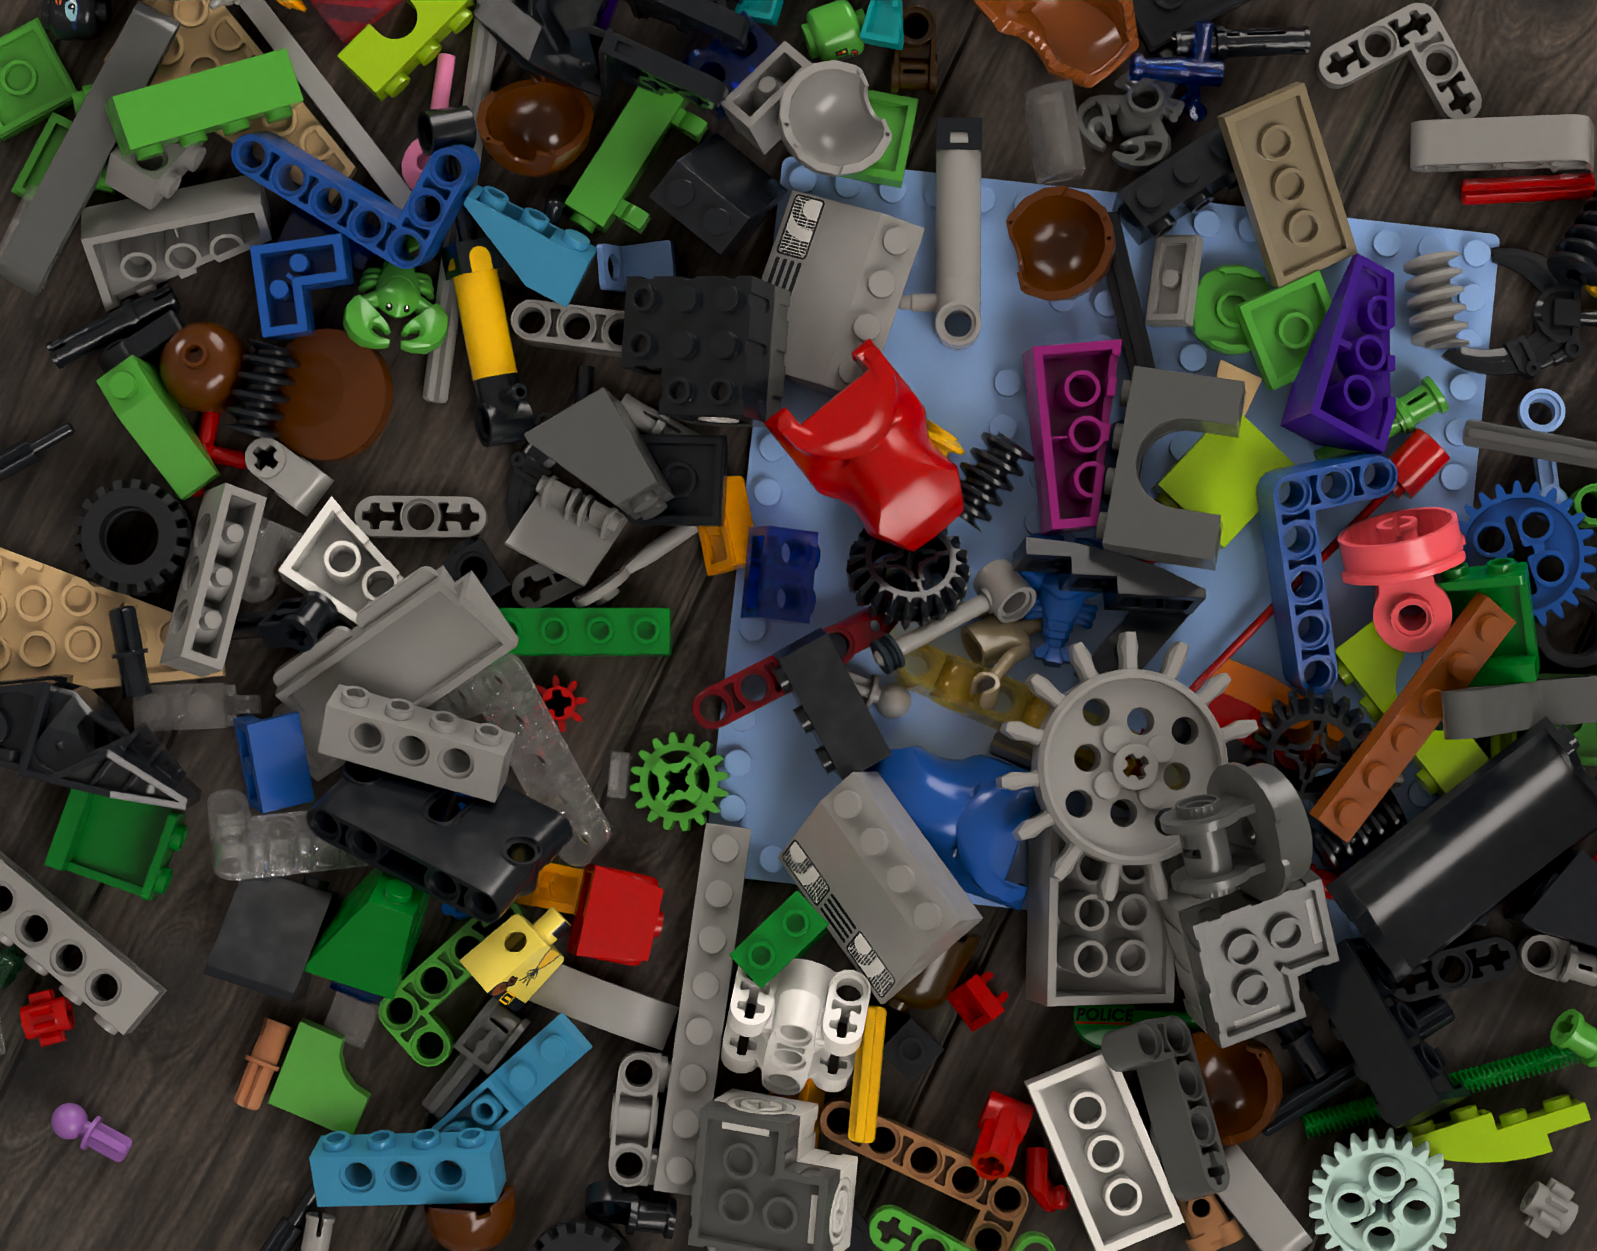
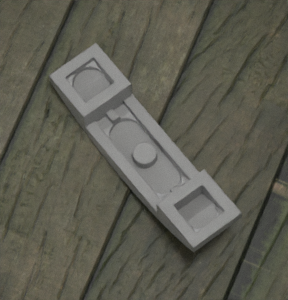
(607, 1006)

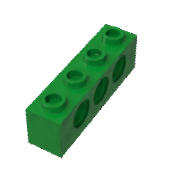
(591, 631)

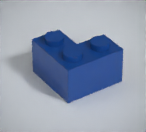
(286, 275)

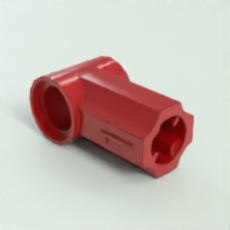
(1001, 1131)

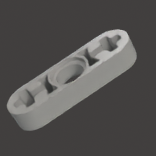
(387, 528)

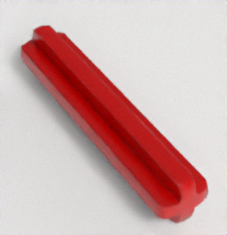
(1527, 188)

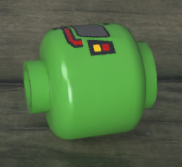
(834, 31)

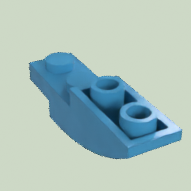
(519, 1079)

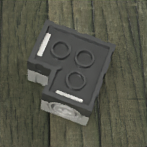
(765, 1181)

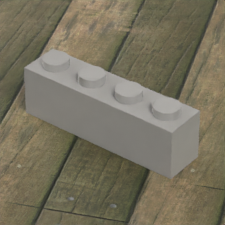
(140, 248)

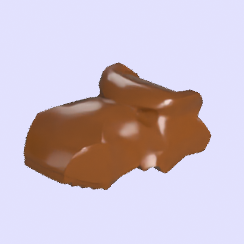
(1070, 36)

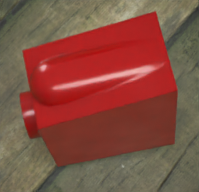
(616, 916)

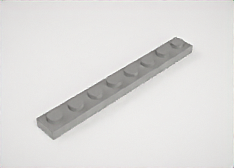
(702, 1002)

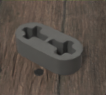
(550, 594)

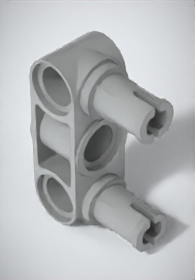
(635, 1117)

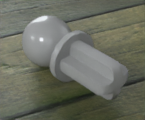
(891, 699)

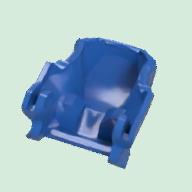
(963, 815)

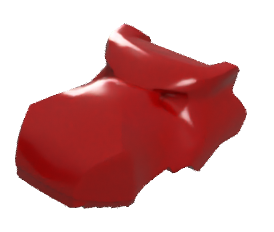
(876, 455)

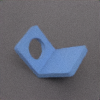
(634, 260)

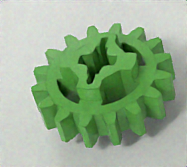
(664, 769)

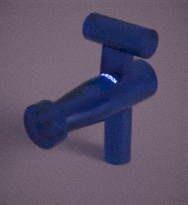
(1191, 71)

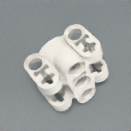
(796, 1027)

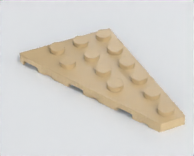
(63, 627)

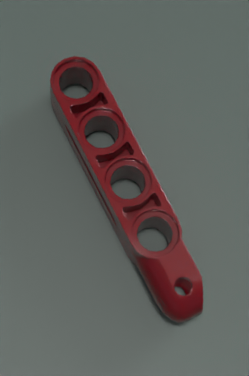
(853, 629)

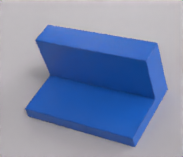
(273, 761)

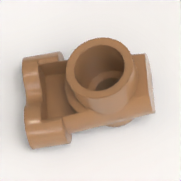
(1209, 1230)

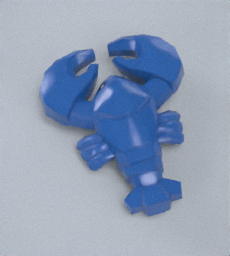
(1058, 609)

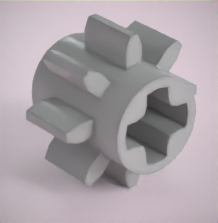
(1549, 1207)

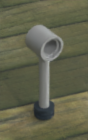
(998, 592)

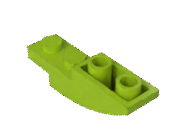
(1477, 1139)

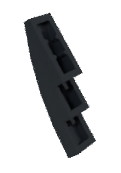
(1123, 580)

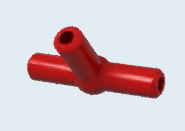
(219, 455)

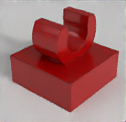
(976, 1002)

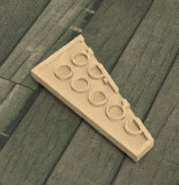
(216, 39)

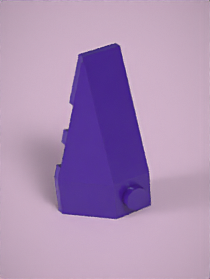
(1345, 378)

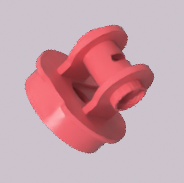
(1400, 557)

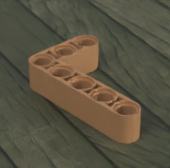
(939, 1175)

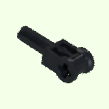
(289, 623)

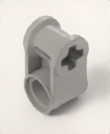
(292, 479)

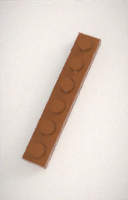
(1411, 717)

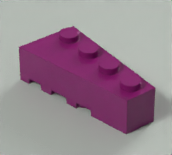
(1069, 428)

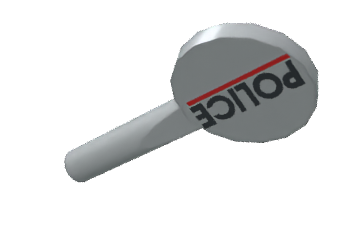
(606, 586)

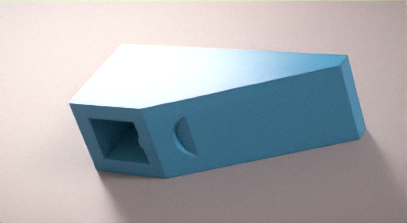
(537, 251)

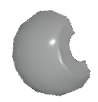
(830, 121)

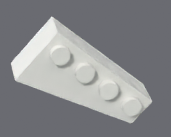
(339, 563)

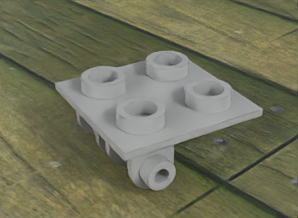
(566, 530)

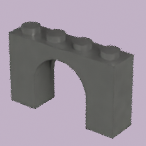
(1156, 406)

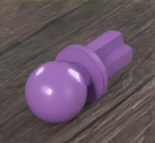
(71, 1122)

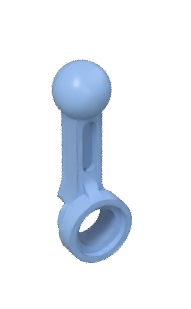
(1545, 470)

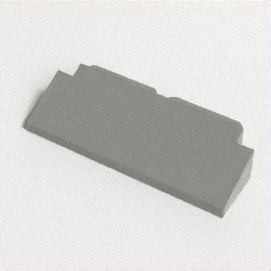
(407, 645)

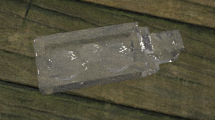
(192, 706)

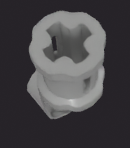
(1563, 961)

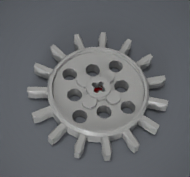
(1112, 743)

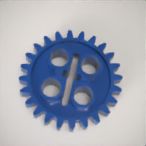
(1561, 542)

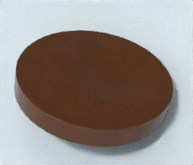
(337, 398)

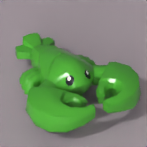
(396, 295)

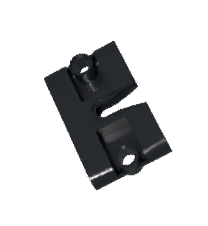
(471, 862)

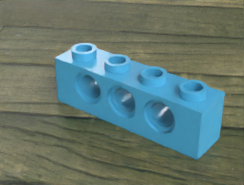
(389, 1182)

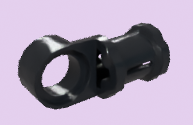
(612, 1204)

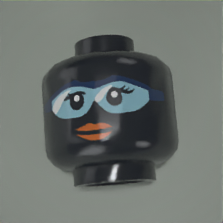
(76, 18)

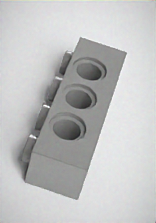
(213, 580)
(395, 751)

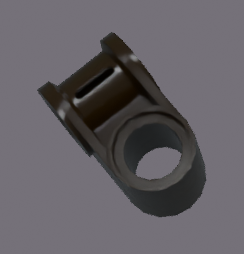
(916, 63)

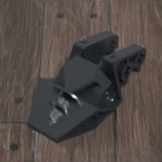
(565, 45)
(60, 737)

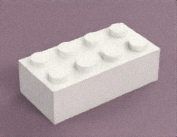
(1104, 1152)

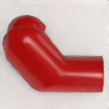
(1038, 1183)

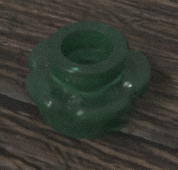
(10, 965)

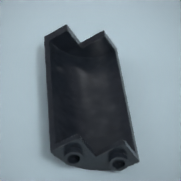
(1470, 849)

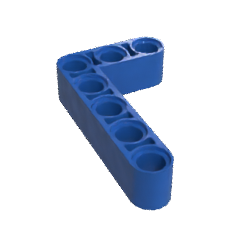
(359, 201)
(1306, 556)

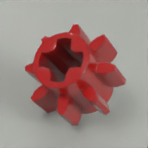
(570, 711)
(47, 1017)

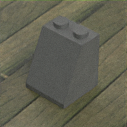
(605, 452)

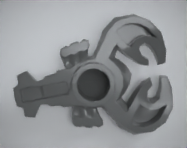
(1137, 114)

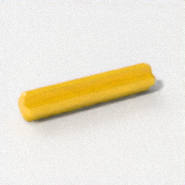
(867, 1077)

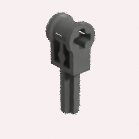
(480, 1049)

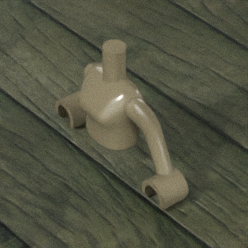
(999, 643)

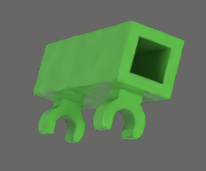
(624, 158)

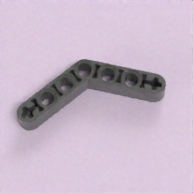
(1518, 706)

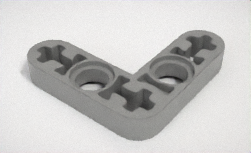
(1417, 49)

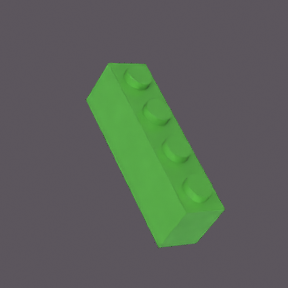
(204, 103)

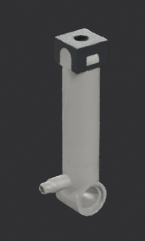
(956, 231)

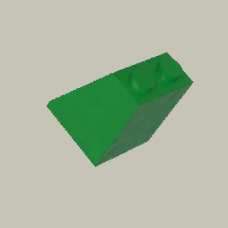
(371, 935)

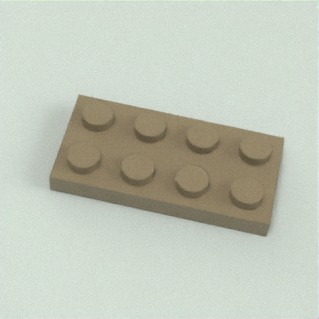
(1287, 184)

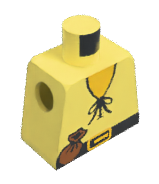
(517, 957)

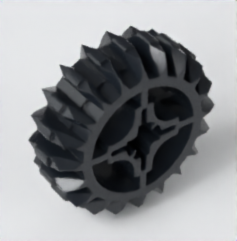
(899, 589)
(1295, 741)

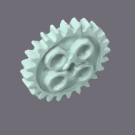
(1356, 1173)

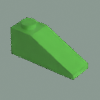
(158, 425)

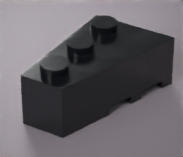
(829, 705)

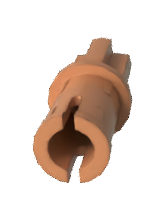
(262, 1064)

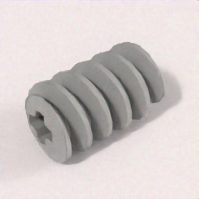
(1435, 301)

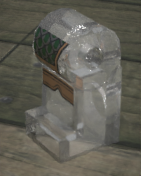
(267, 557)

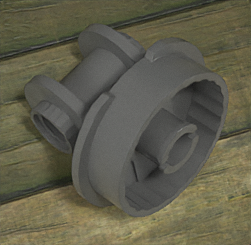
(1241, 834)

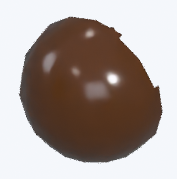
(535, 126)
(1061, 243)
(1240, 1085)

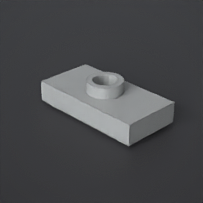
(1174, 281)

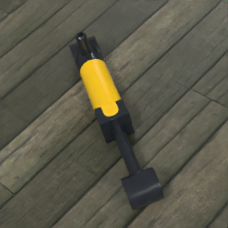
(472, 264)

